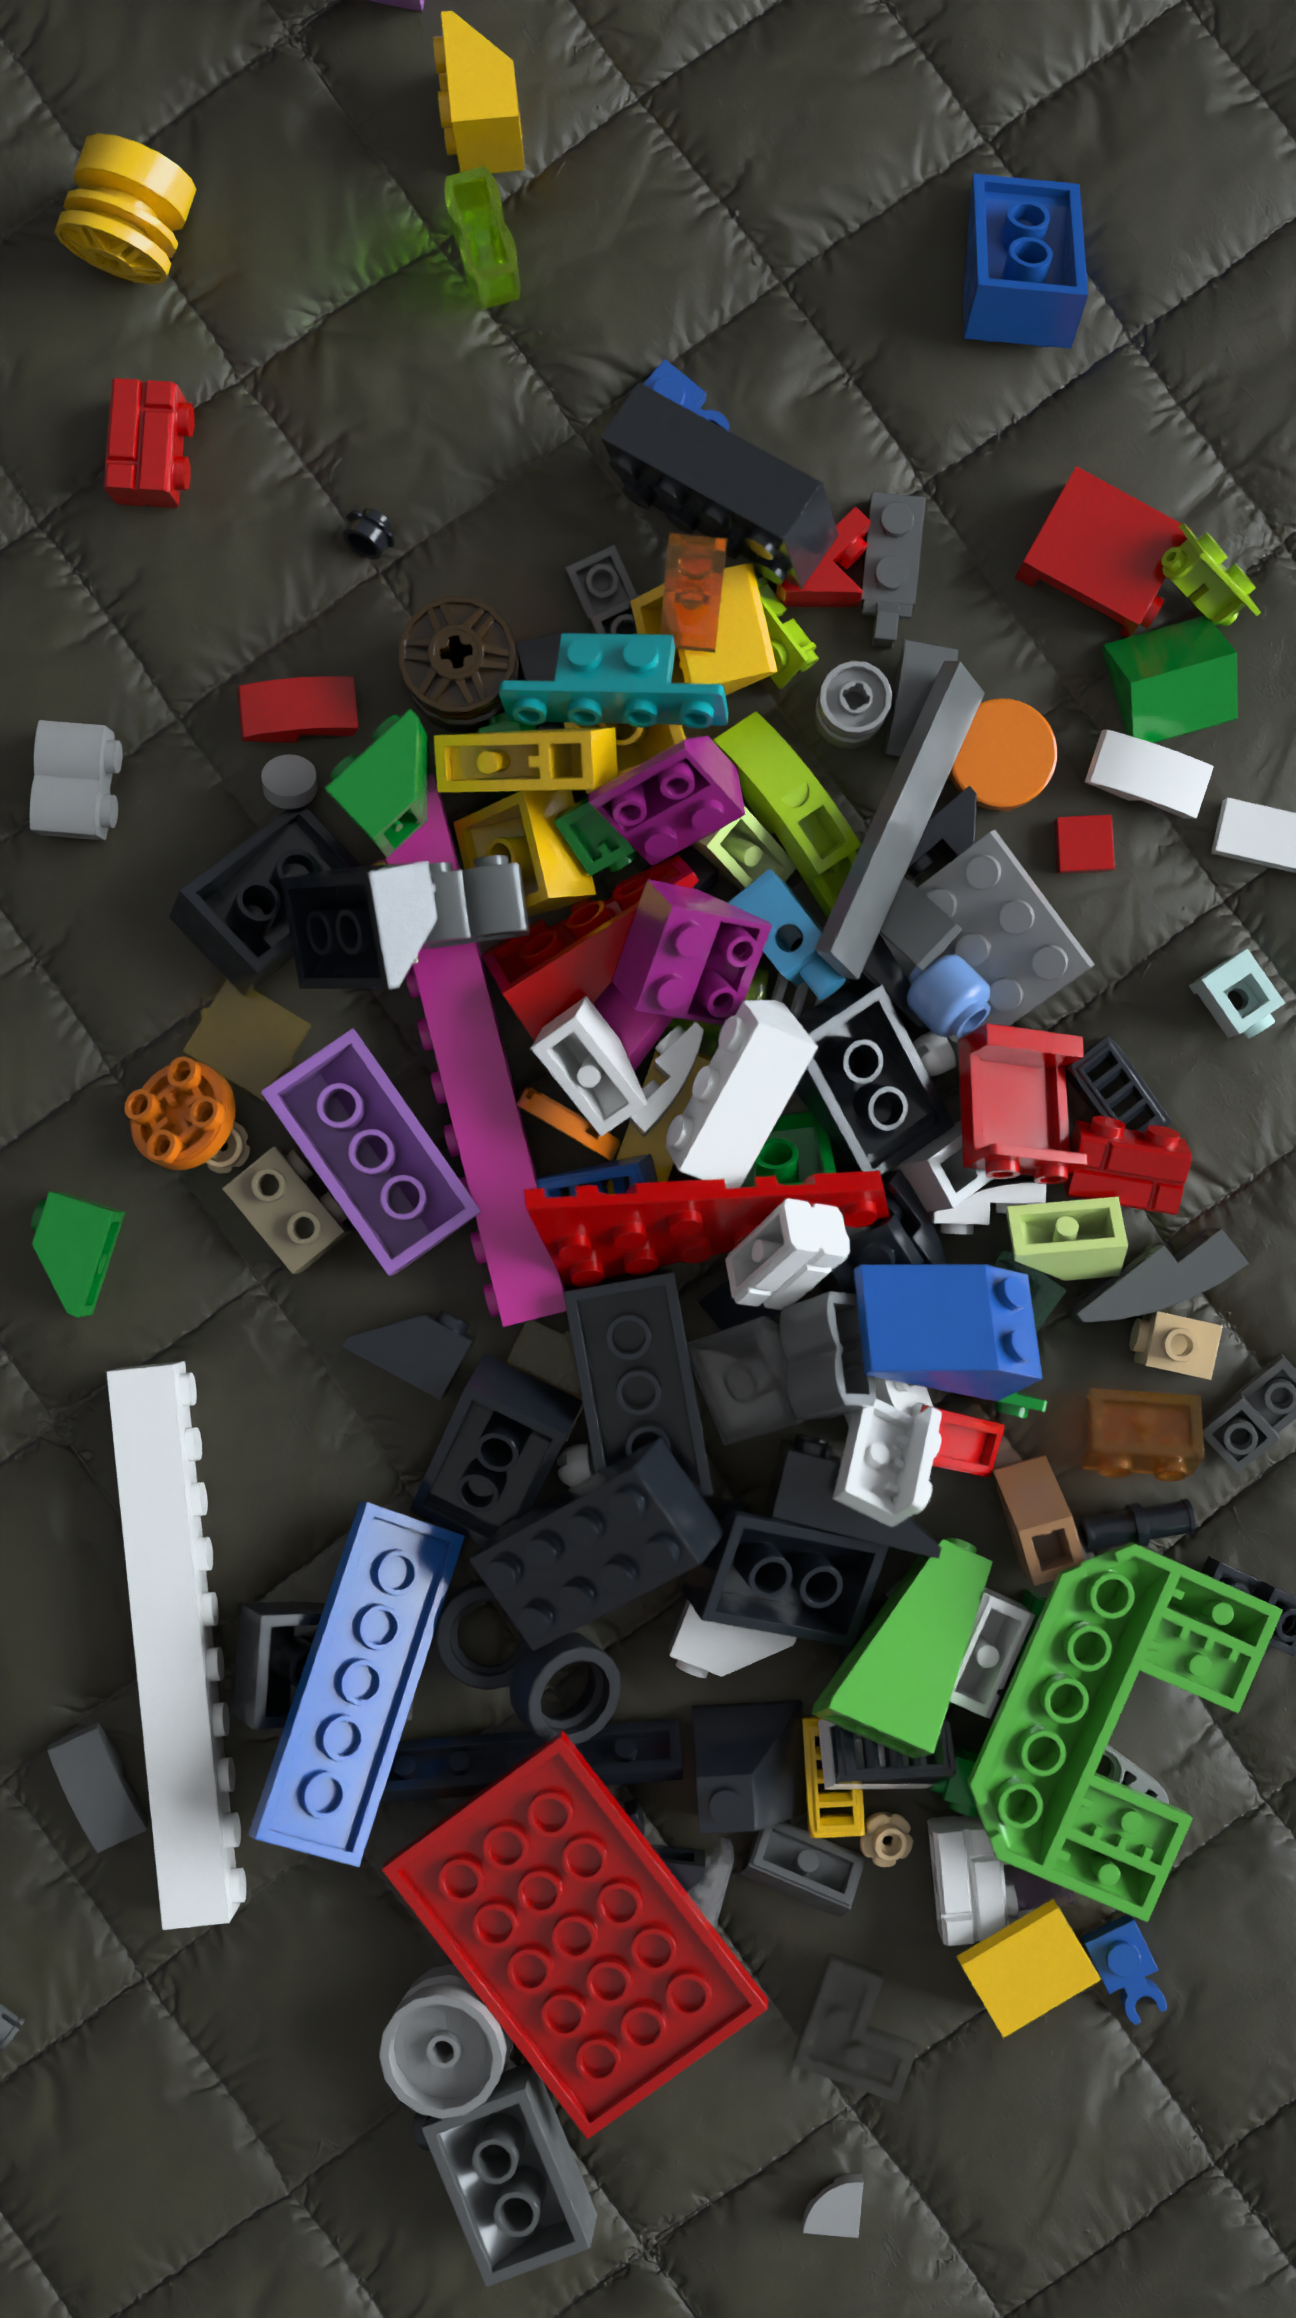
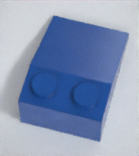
(1024, 262)
(948, 1328)

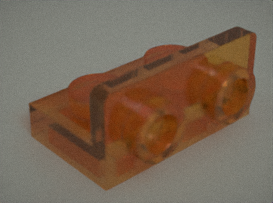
(1143, 1434)

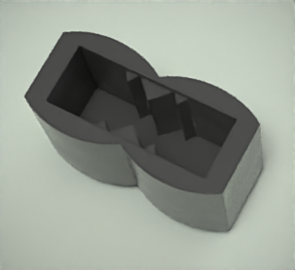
(478, 903)
(825, 1357)

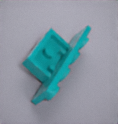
(615, 682)

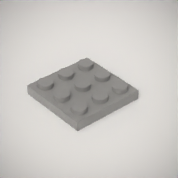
(1006, 931)

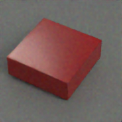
(1084, 844)

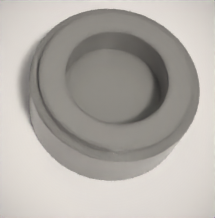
(289, 781)

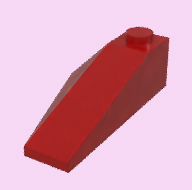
(576, 956)

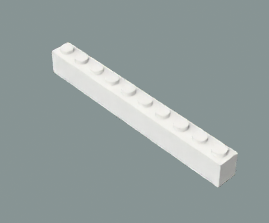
(175, 1644)

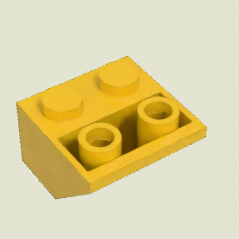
(477, 99)
(742, 640)

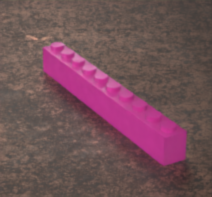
(481, 1103)

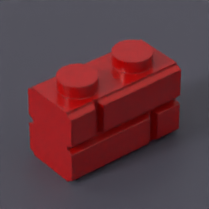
(147, 443)
(1136, 1166)

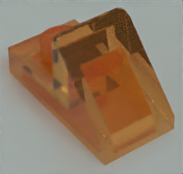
(693, 591)

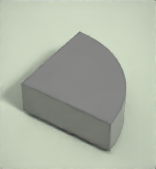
(836, 2208)

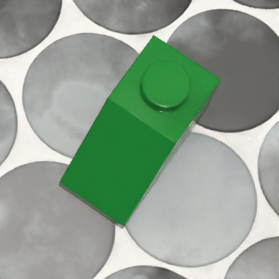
(75, 1247)

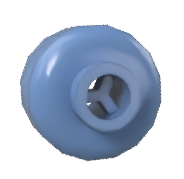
(949, 996)

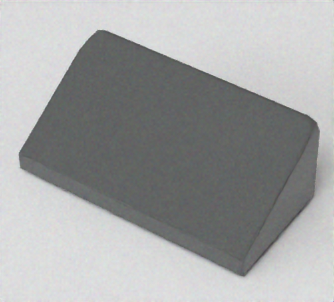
(804, 1867)

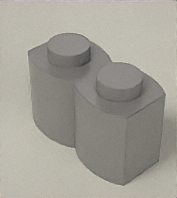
(74, 780)

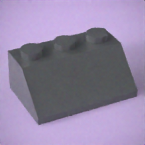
(513, 2179)

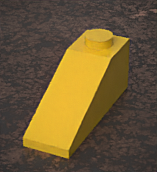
(526, 760)

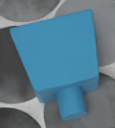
(790, 921)

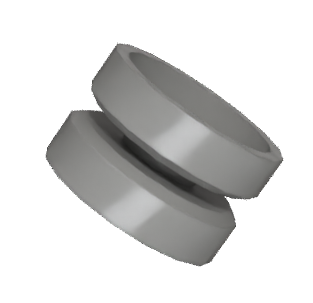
(443, 2046)

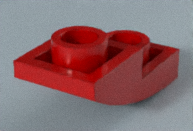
(296, 707)

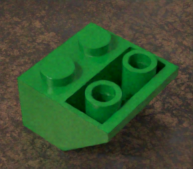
(387, 784)

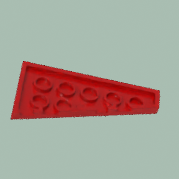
(680, 1220)

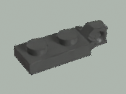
(891, 562)

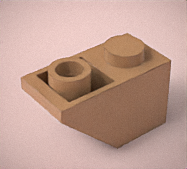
(1038, 1519)

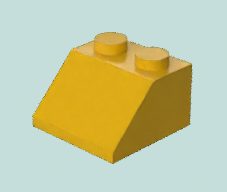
(526, 834)

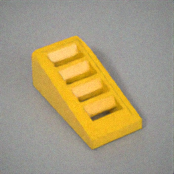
(828, 1824)

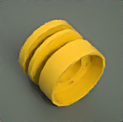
(125, 209)

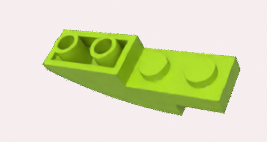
(792, 806)

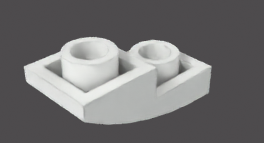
(1149, 773)
(675, 1064)
(977, 1206)

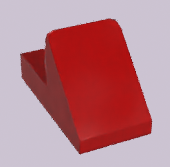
(829, 583)

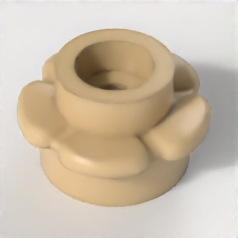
(235, 1155)
(882, 1825)

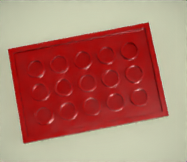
(575, 1935)

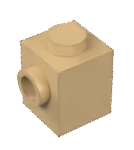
(1176, 1344)

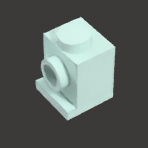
(1246, 977)

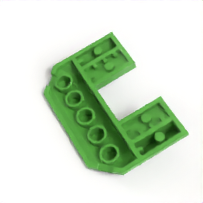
(1042, 1752)

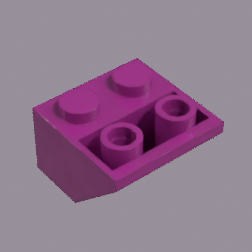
(673, 799)
(689, 954)

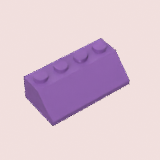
(371, 1152)

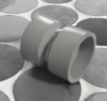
(852, 704)

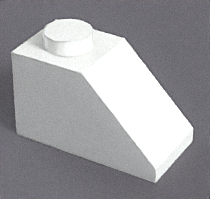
(590, 1066)
(720, 1647)

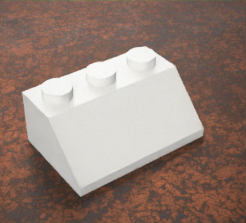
(740, 1093)

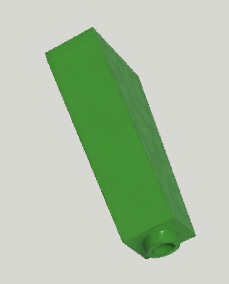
(910, 1655)

